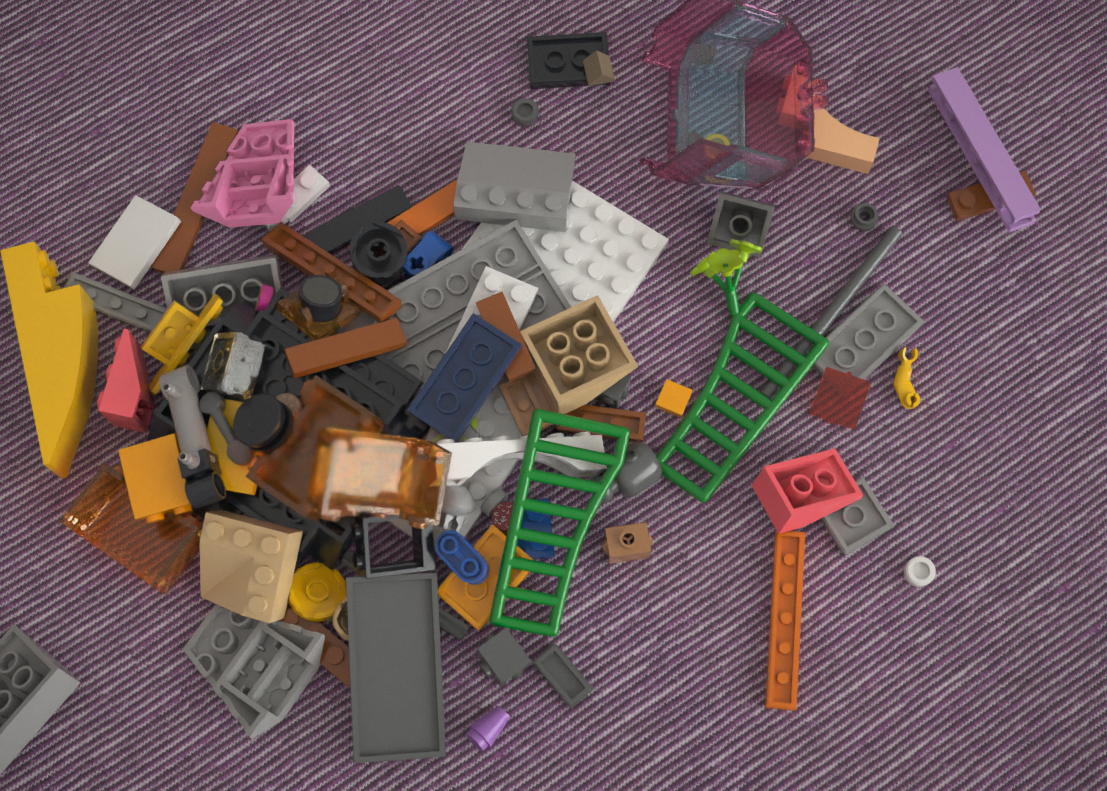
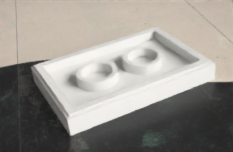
(134, 242)

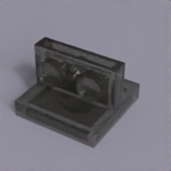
(233, 365)

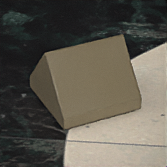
(598, 69)

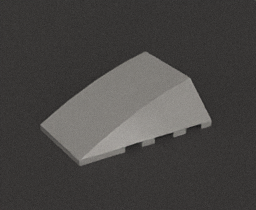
(255, 665)

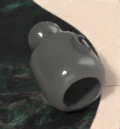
(637, 473)

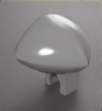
(456, 505)

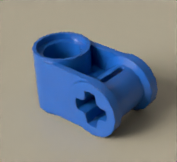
(427, 253)

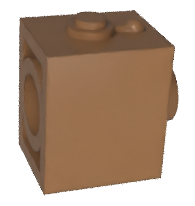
(618, 551)

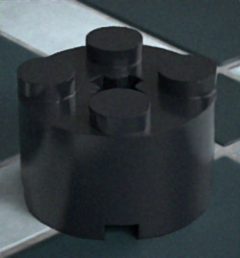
(372, 239)

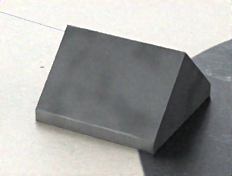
(740, 220)

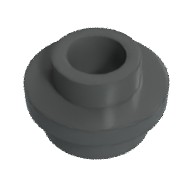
(868, 210)

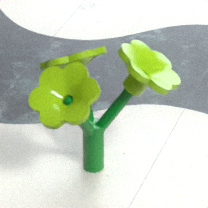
(725, 263)

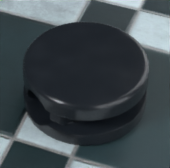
(263, 423)

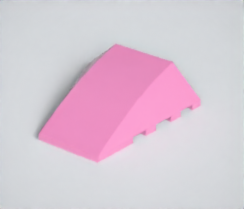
(255, 179)

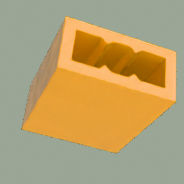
(155, 479)

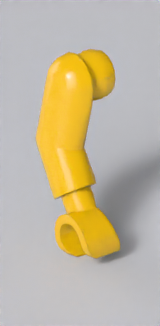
(902, 384)

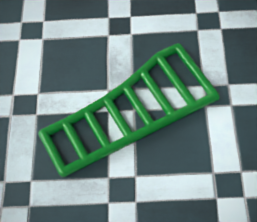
(719, 373)
(584, 517)

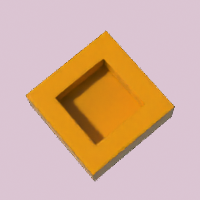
(673, 398)

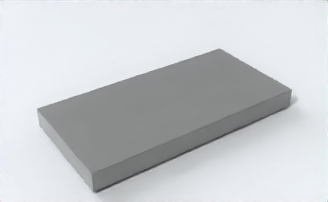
(869, 335)

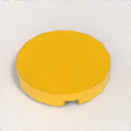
(316, 592)

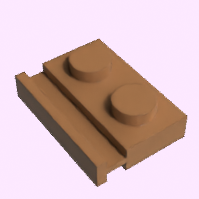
(524, 397)

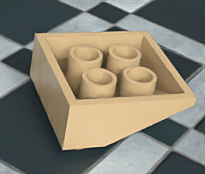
(578, 354)
(247, 564)

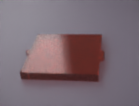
(840, 398)

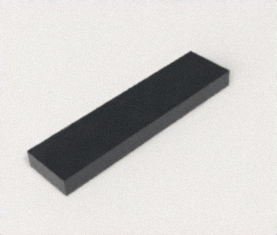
(340, 230)

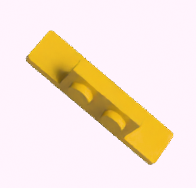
(176, 334)

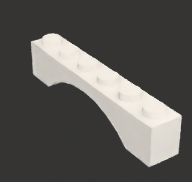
(475, 454)

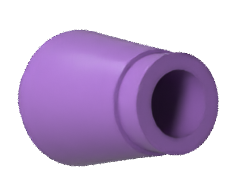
(487, 728)

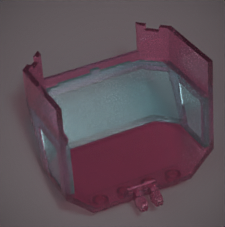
(734, 94)

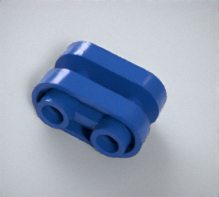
(462, 557)

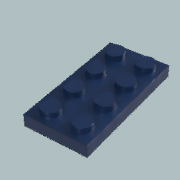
(464, 378)

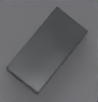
(563, 675)

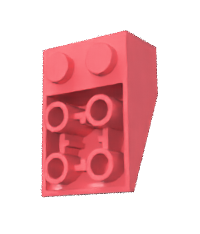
(127, 393)

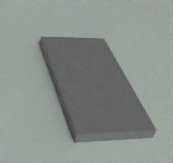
(395, 668)

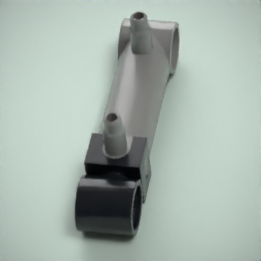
(196, 459)

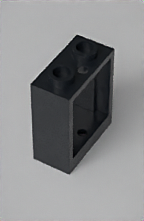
(422, 550)

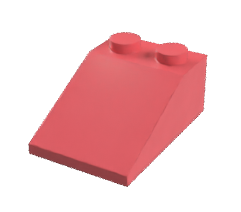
(805, 489)

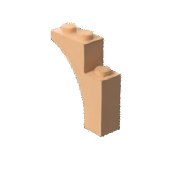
(842, 145)

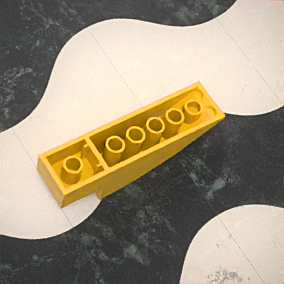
(57, 351)

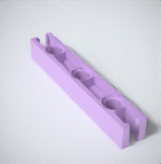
(984, 150)

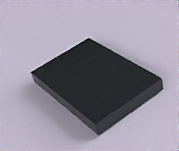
(558, 59)

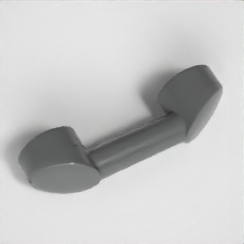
(214, 405)

